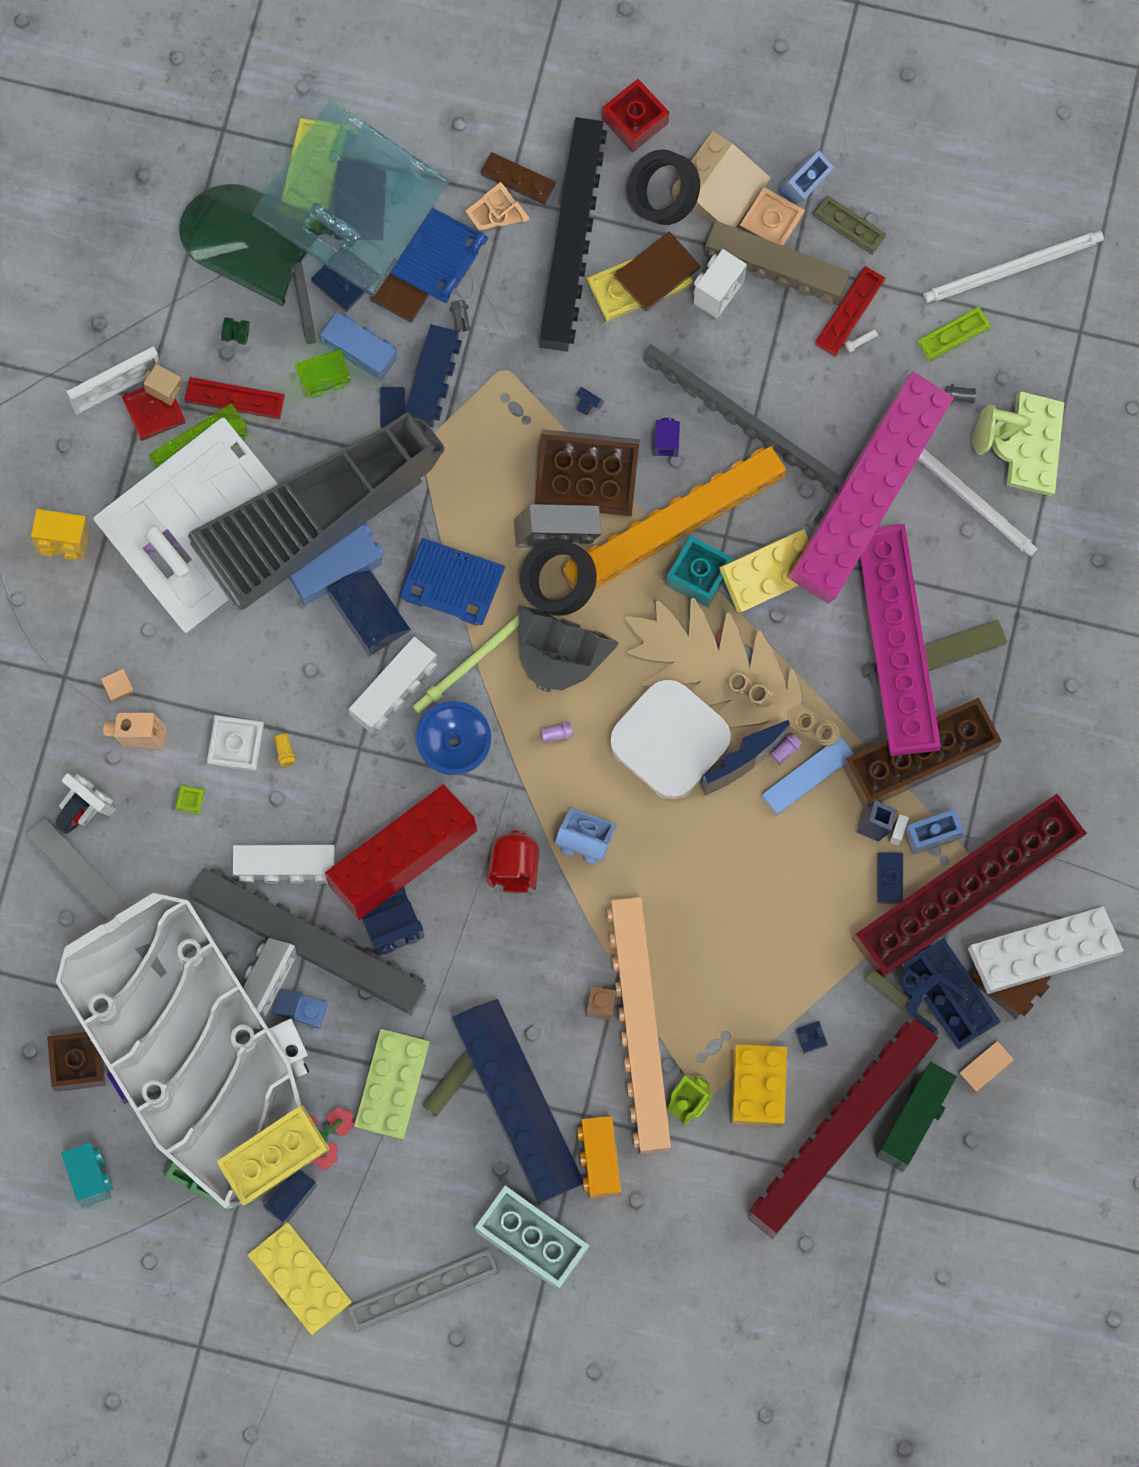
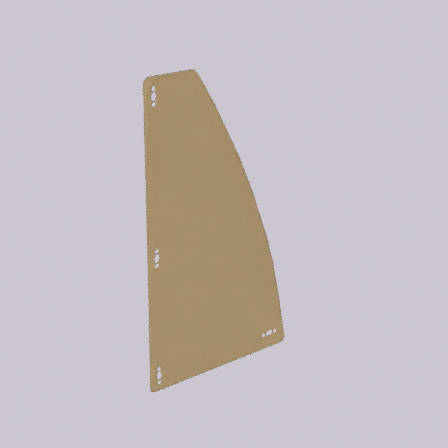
(737, 903)

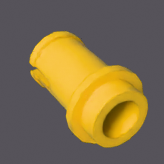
(284, 750)

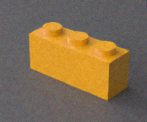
(599, 1157)

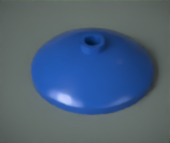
(451, 722)

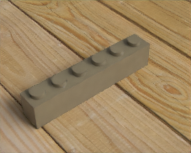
(780, 263)

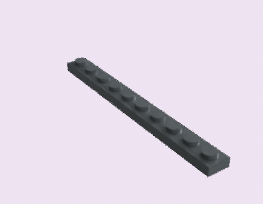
(737, 415)

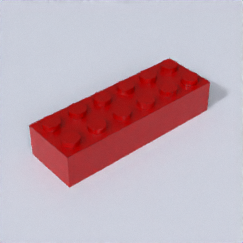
(401, 851)

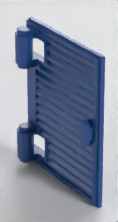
(438, 255)
(452, 581)

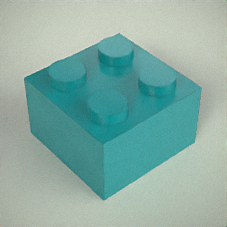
(698, 571)
(86, 1174)

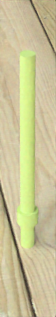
(434, 693)

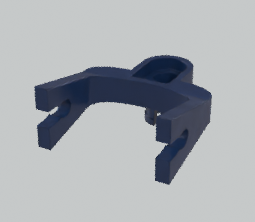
(921, 989)

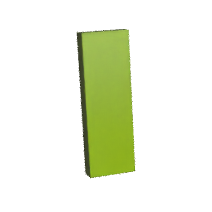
(954, 334)

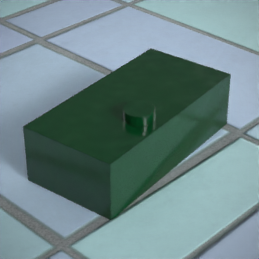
(916, 1117)

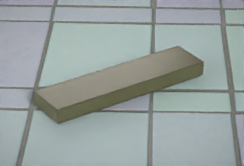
(964, 645)

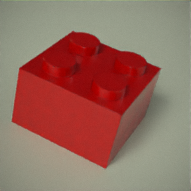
(635, 115)

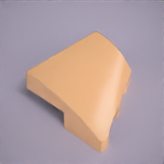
(495, 209)

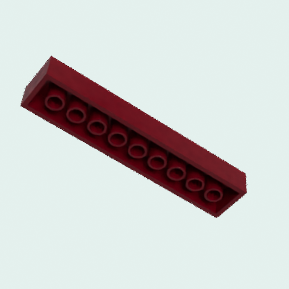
(969, 886)
(839, 1132)

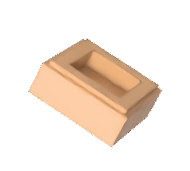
(117, 685)

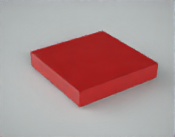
(151, 414)

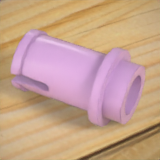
(557, 732)
(786, 748)

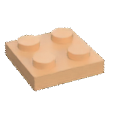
(772, 217)

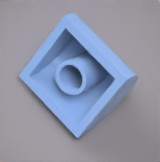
(585, 835)

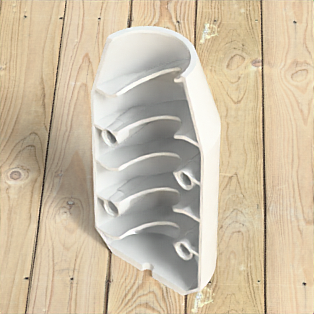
(178, 1036)

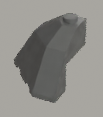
(558, 651)

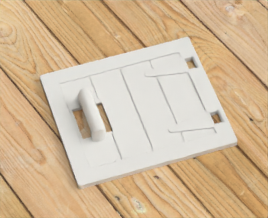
(182, 496)

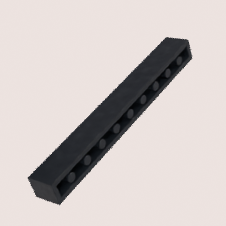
(572, 233)

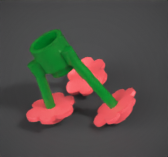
(341, 1123)

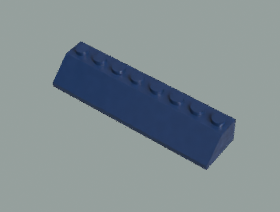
(517, 1101)

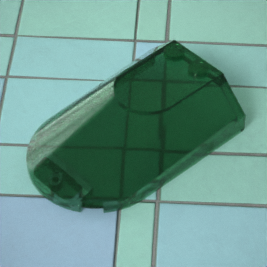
(230, 241)

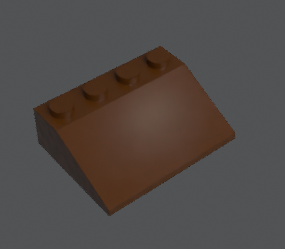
(587, 471)

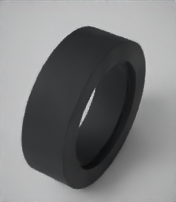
(639, 182)
(537, 559)

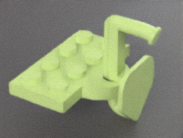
(1024, 439)

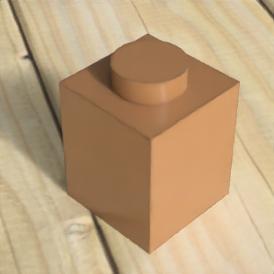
(601, 1003)

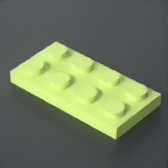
(392, 1084)

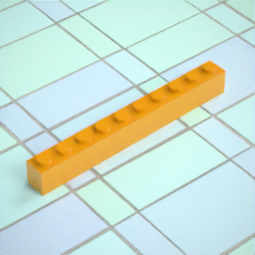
(682, 516)

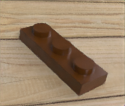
(518, 178)

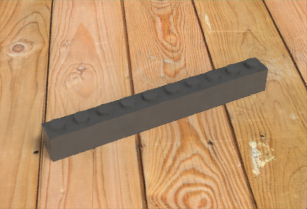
(310, 942)

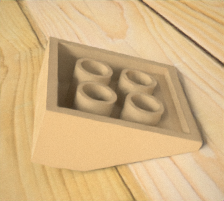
(727, 181)

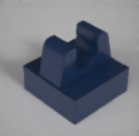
(588, 401)
(811, 1037)

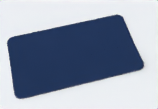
(391, 404)

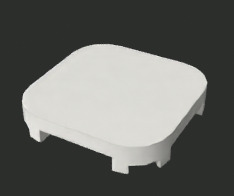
(670, 739)

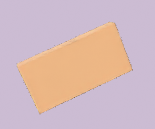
(986, 1067)

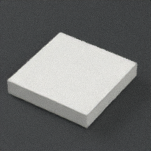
(235, 743)

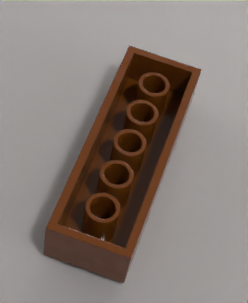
(963, 736)

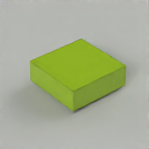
(190, 799)

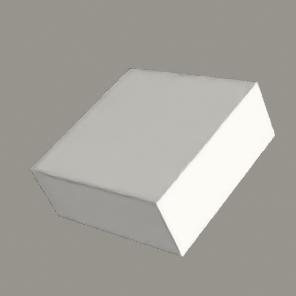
(899, 829)

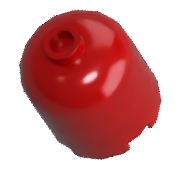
(514, 863)

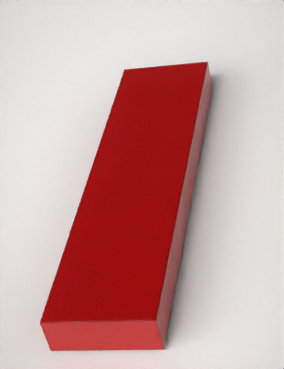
(850, 311)
(242, 398)

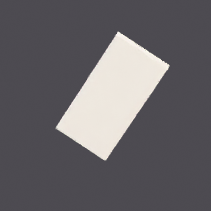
(112, 381)

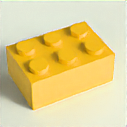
(759, 1085)

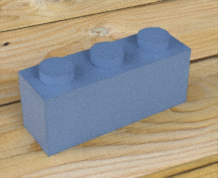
(359, 345)

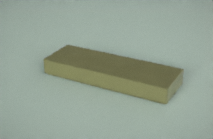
(849, 225)
(893, 994)

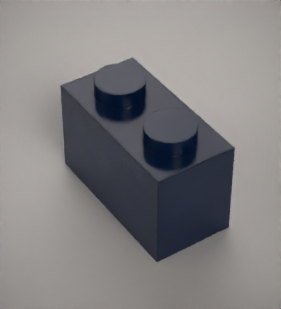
(290, 1196)

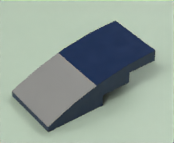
(751, 752)

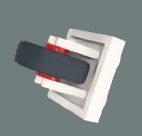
(81, 803)

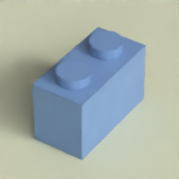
(806, 177)
(934, 831)

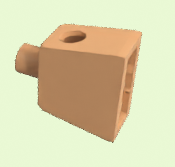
(137, 730)

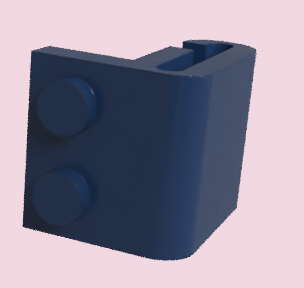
(393, 924)

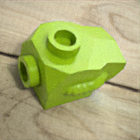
(690, 1098)

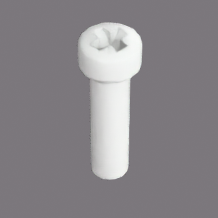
(851, 345)

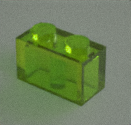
(323, 374)

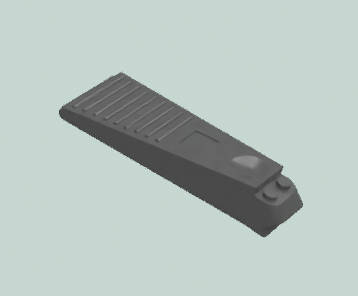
(309, 513)

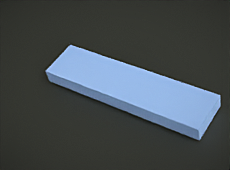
(807, 776)

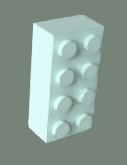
(531, 1238)

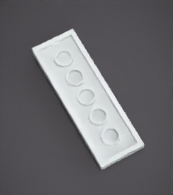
(1045, 950)

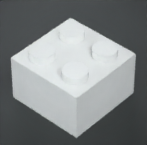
(719, 283)

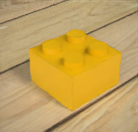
(60, 534)

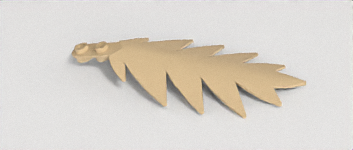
(724, 674)

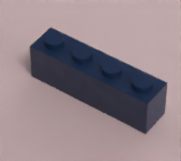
(432, 374)

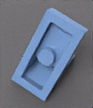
(300, 1008)

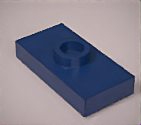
(890, 878)

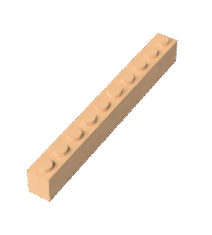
(640, 1026)

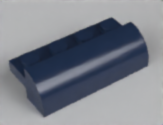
(960, 1019)

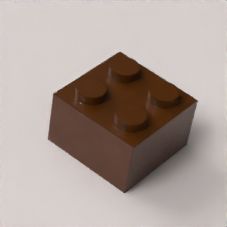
(74, 1062)

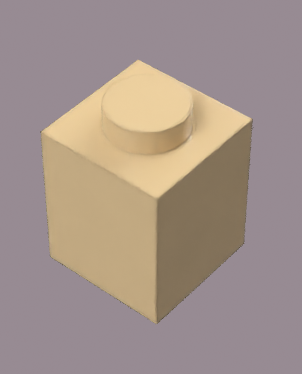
(162, 384)

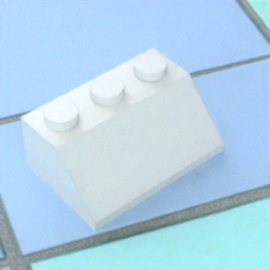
(268, 974)

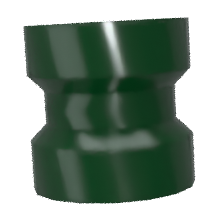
(235, 330)

